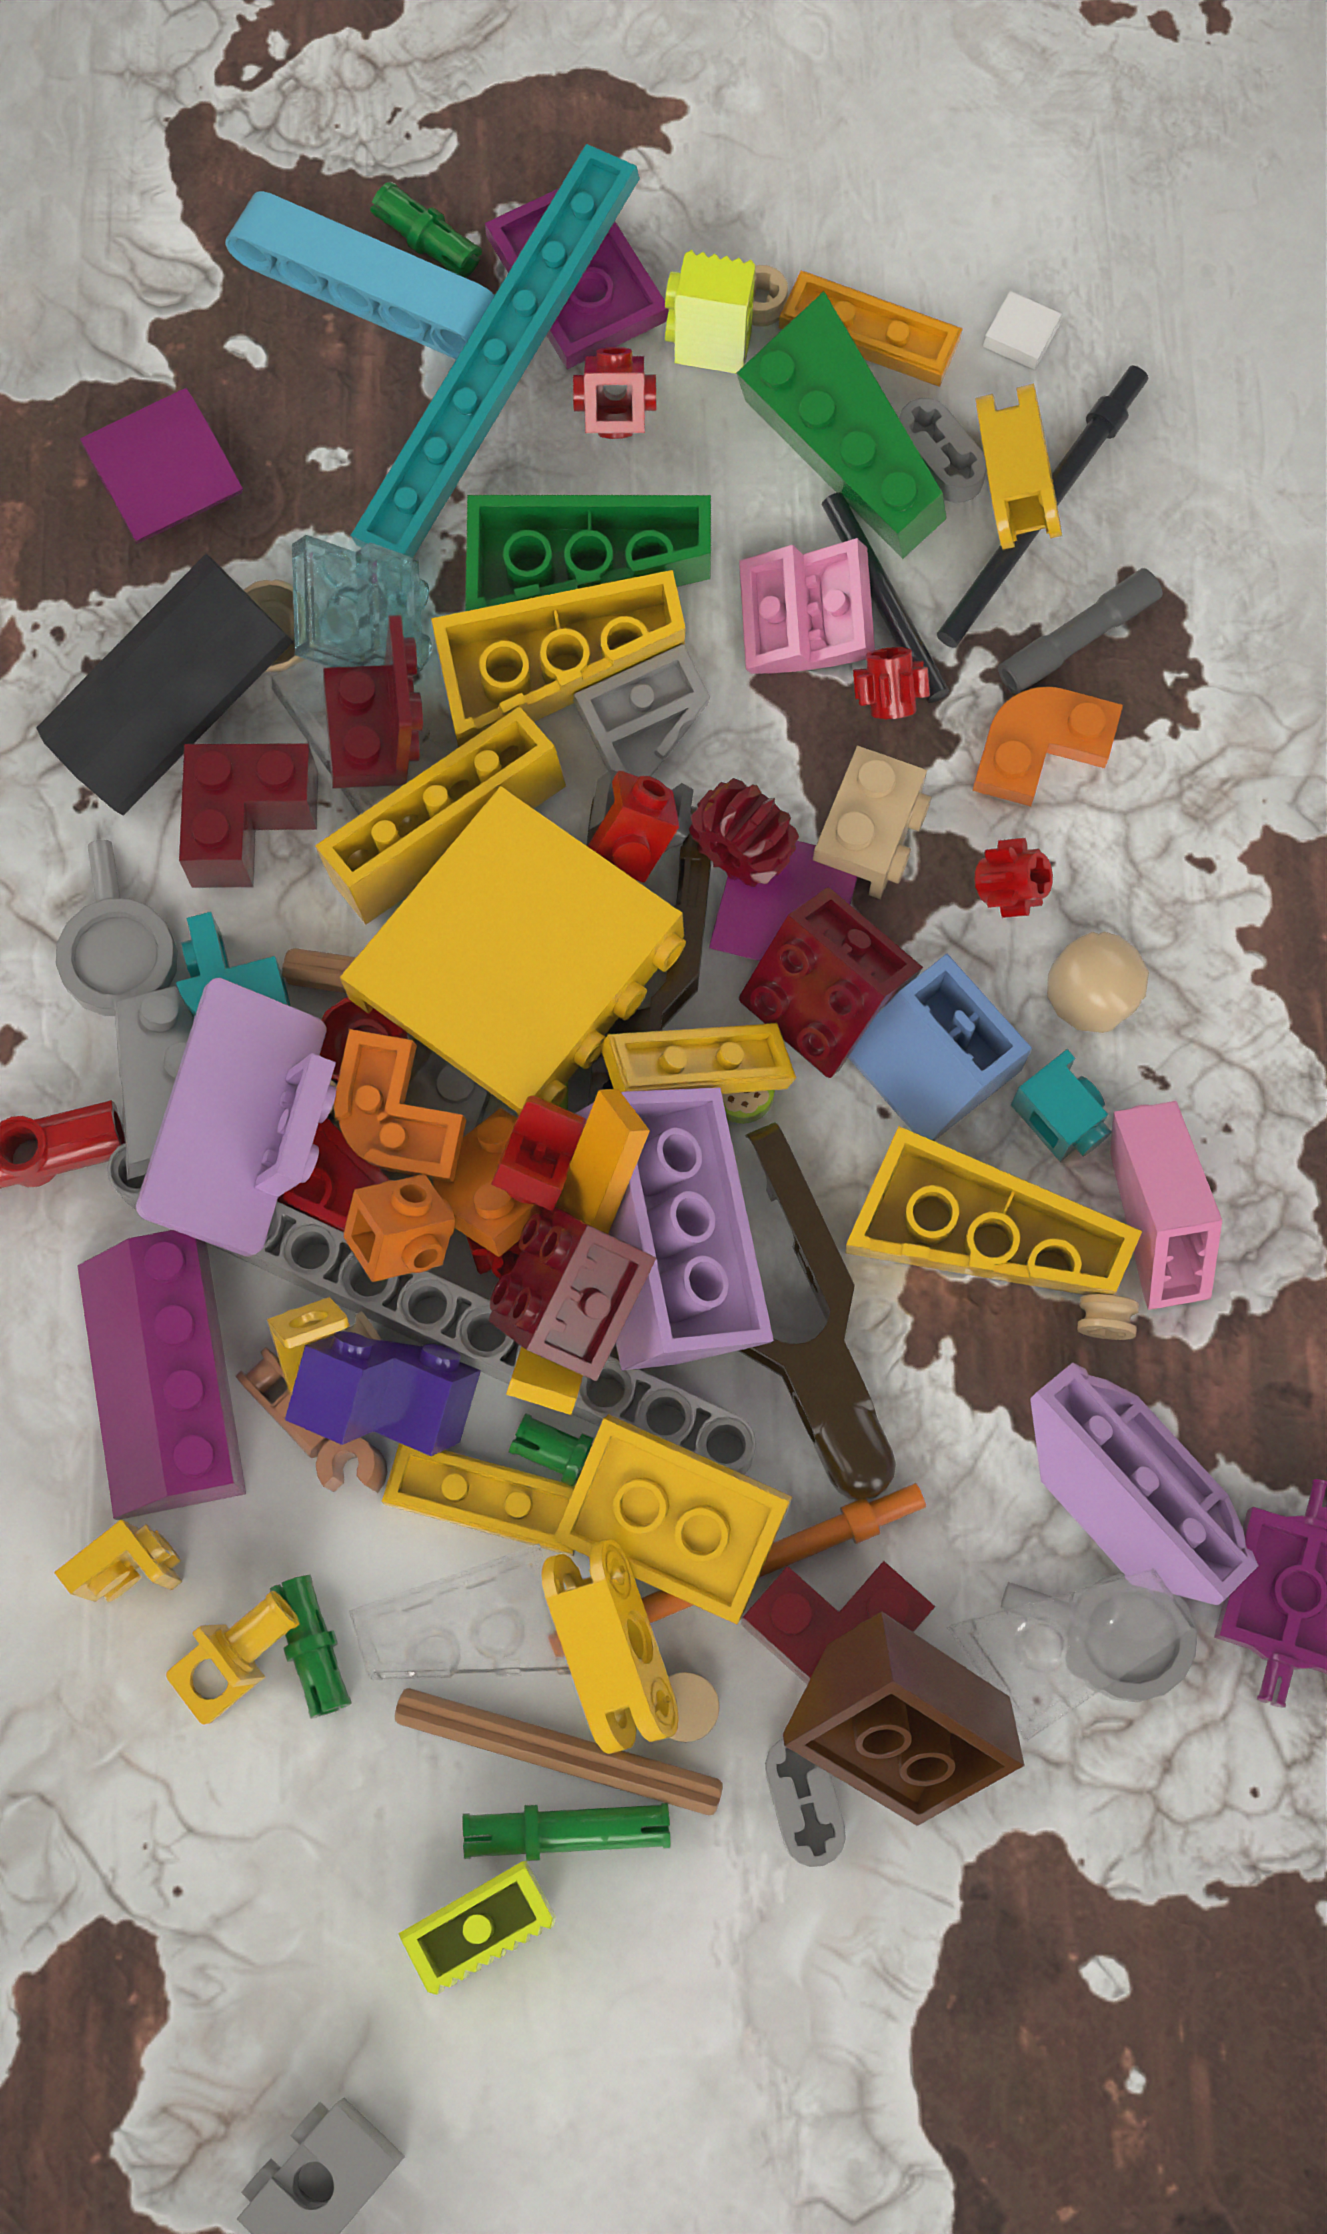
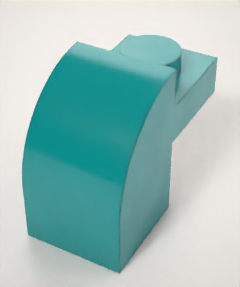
(208, 960)

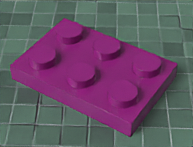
(610, 300)

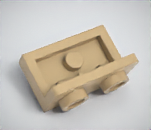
(872, 817)

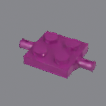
(1284, 1600)

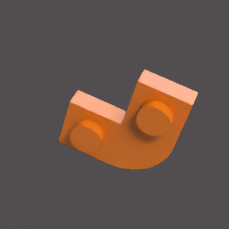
(1038, 724)
(375, 1115)
(478, 1207)

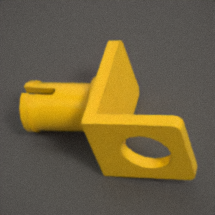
(301, 1327)
(233, 1654)

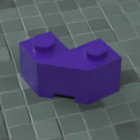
(383, 1387)

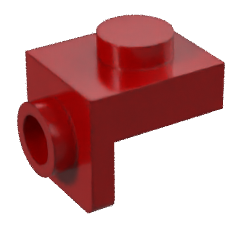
(637, 825)
(539, 1153)

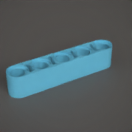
(358, 273)

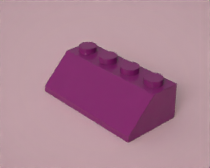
(160, 1375)

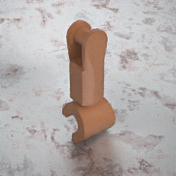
(329, 1454)

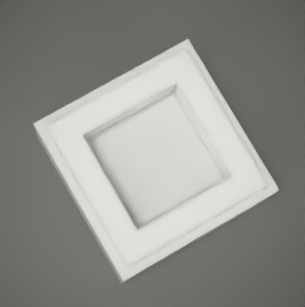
(1022, 330)

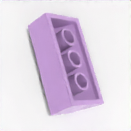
(694, 1220)

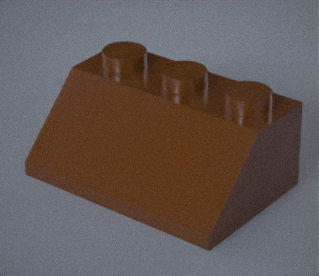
(903, 1721)

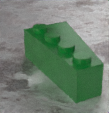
(838, 419)
(571, 542)

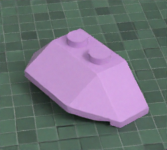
(1137, 1487)

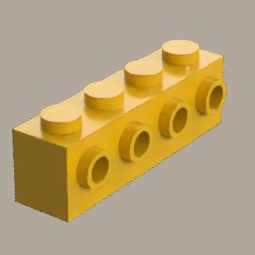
(401, 837)

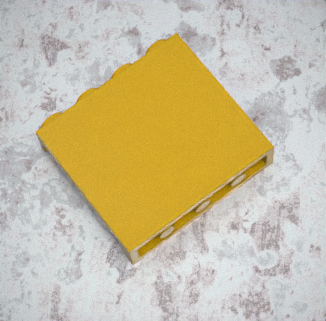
(517, 953)

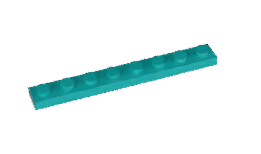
(497, 353)

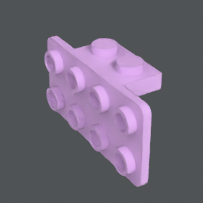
(238, 1119)

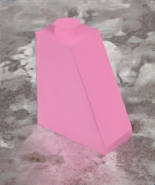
(1168, 1201)

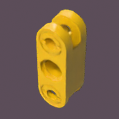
(1018, 467)
(610, 1648)

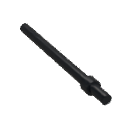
(1103, 422)

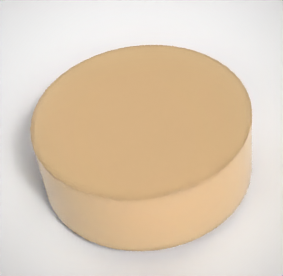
(696, 1706)

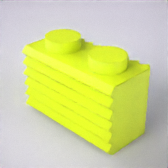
(710, 311)
(477, 1928)

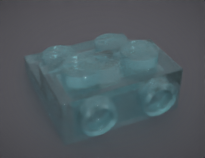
(346, 602)

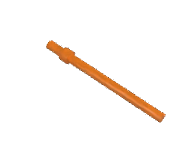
(857, 1521)

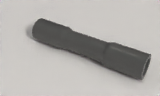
(1051, 650)

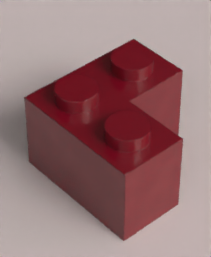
(234, 793)
(800, 1623)

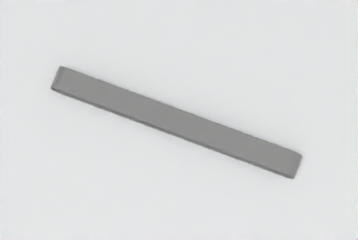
(464, 1313)

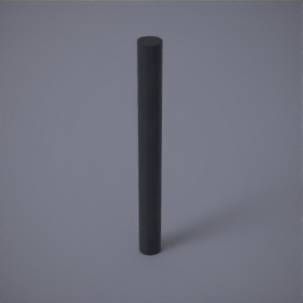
(884, 594)

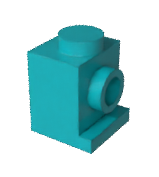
(1063, 1108)

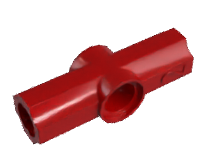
(64, 1143)

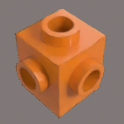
(399, 1227)

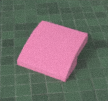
(806, 608)

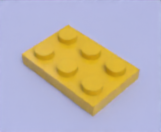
(675, 1516)

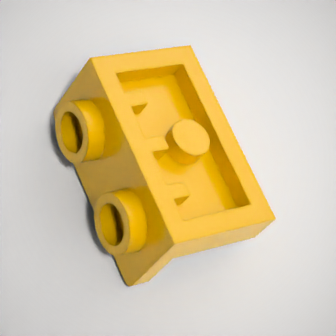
(111, 1561)

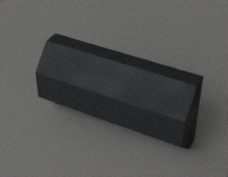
(163, 685)

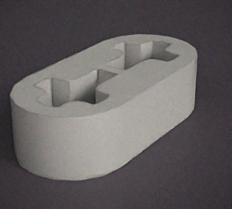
(948, 445)
(789, 1811)

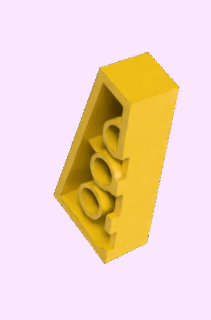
(552, 647)
(979, 1221)

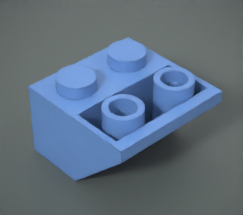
(939, 1050)

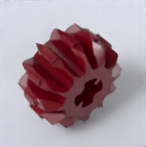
(743, 832)

